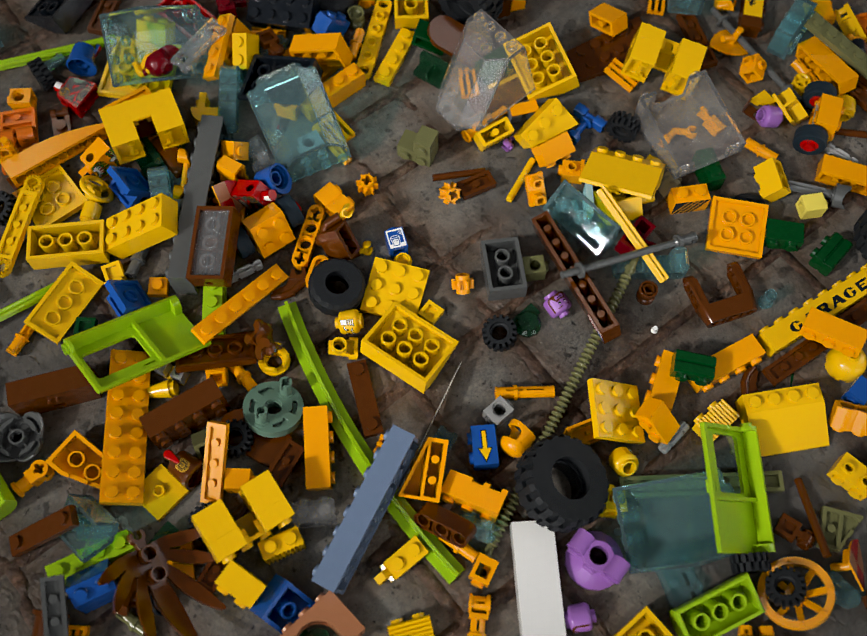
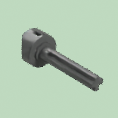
(835, 195)

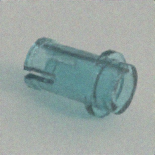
(55, 62)
(766, 301)

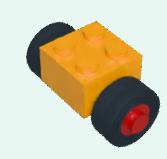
(823, 119)
(269, 227)

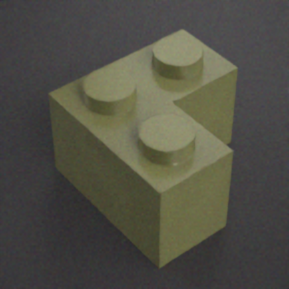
(419, 146)

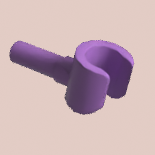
(507, 143)

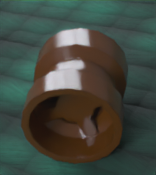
(647, 292)

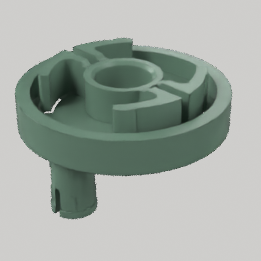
(278, 395)

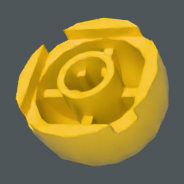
(843, 367)

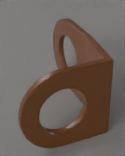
(749, 110)

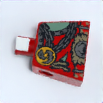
(77, 94)
(253, 194)

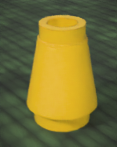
(164, 389)

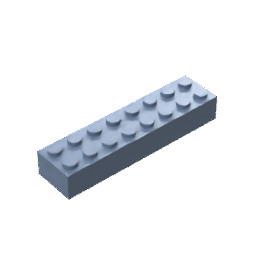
(366, 510)

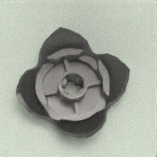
(29, 427)

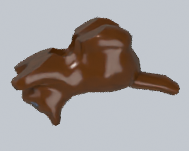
(263, 339)

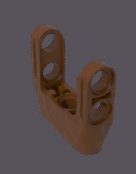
(727, 309)

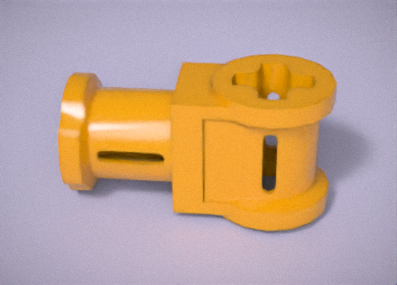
(33, 477)
(478, 612)

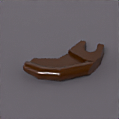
(293, 286)
(748, 381)

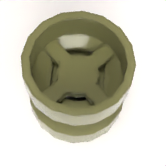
(356, 17)

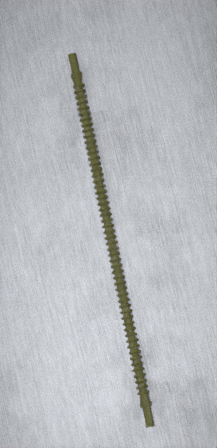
(564, 399)

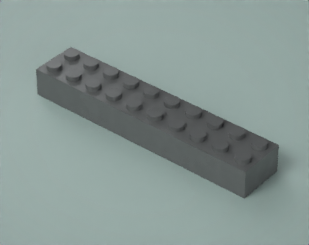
(196, 193)

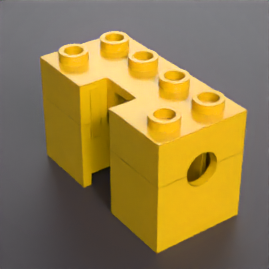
(652, 50)
(122, 119)
(267, 510)

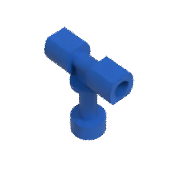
(586, 121)

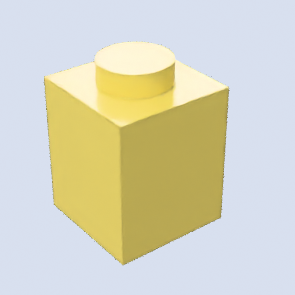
(811, 206)

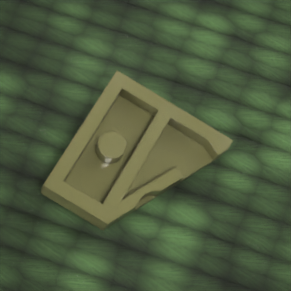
(837, 526)

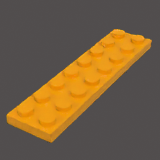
(124, 435)

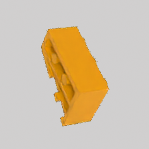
(325, 47)
(426, 472)
(473, 496)

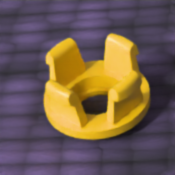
(272, 371)

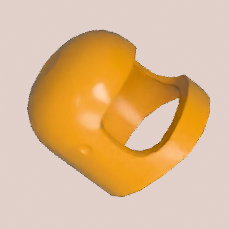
(517, 441)

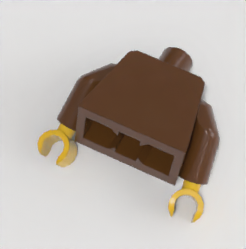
(338, 238)

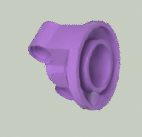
(584, 571)

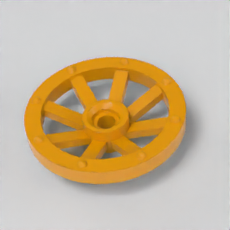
(801, 624)

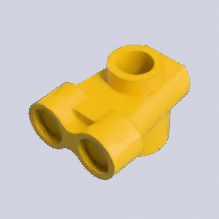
(348, 347)

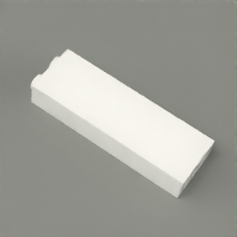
(537, 580)

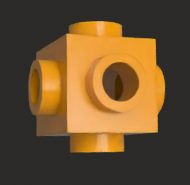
(752, 68)

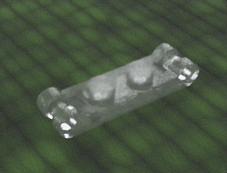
(198, 44)

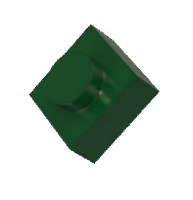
(84, 323)

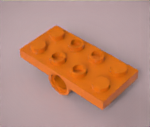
(20, 128)

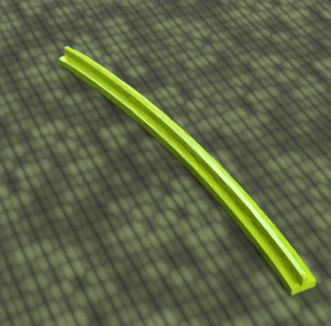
(354, 443)

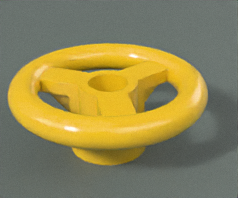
(94, 191)

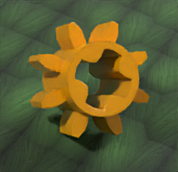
(367, 184)
(454, 193)
(462, 283)

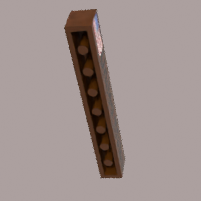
(583, 289)

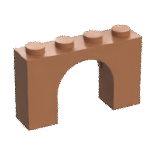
(327, 612)

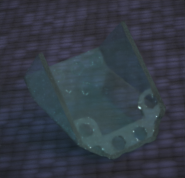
(141, 30)
(298, 120)
(668, 523)

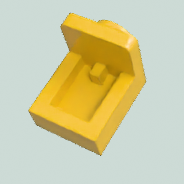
(113, 271)

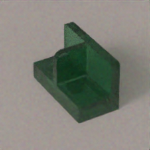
(431, 69)
(152, 157)

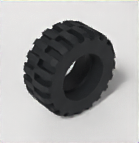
(463, 9)

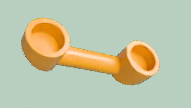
(182, 157)

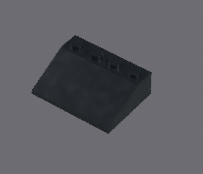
(57, 15)
(265, 64)

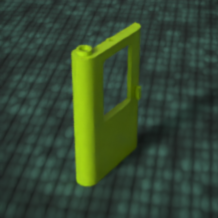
(157, 327)
(743, 518)

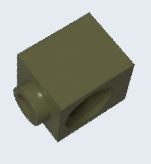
(535, 261)

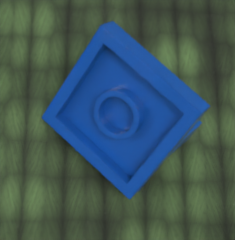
(128, 185)
(126, 296)

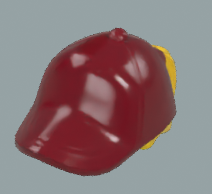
(157, 62)

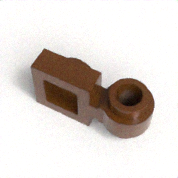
(270, 40)
(790, 529)

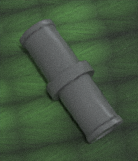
(136, 262)

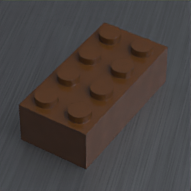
(184, 413)

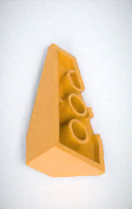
(78, 460)

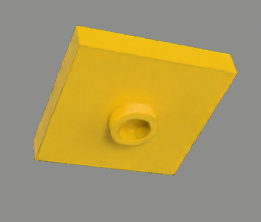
(162, 492)

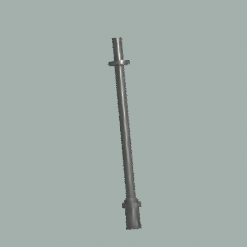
(723, 21)
(677, 241)

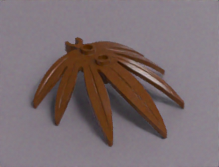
(151, 569)

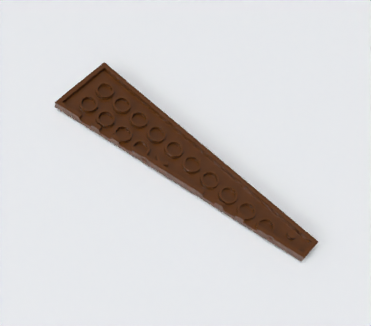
(596, 54)

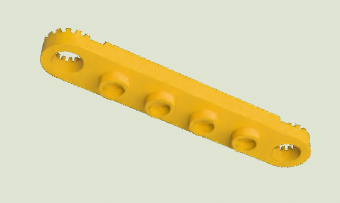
(374, 37)
(19, 222)

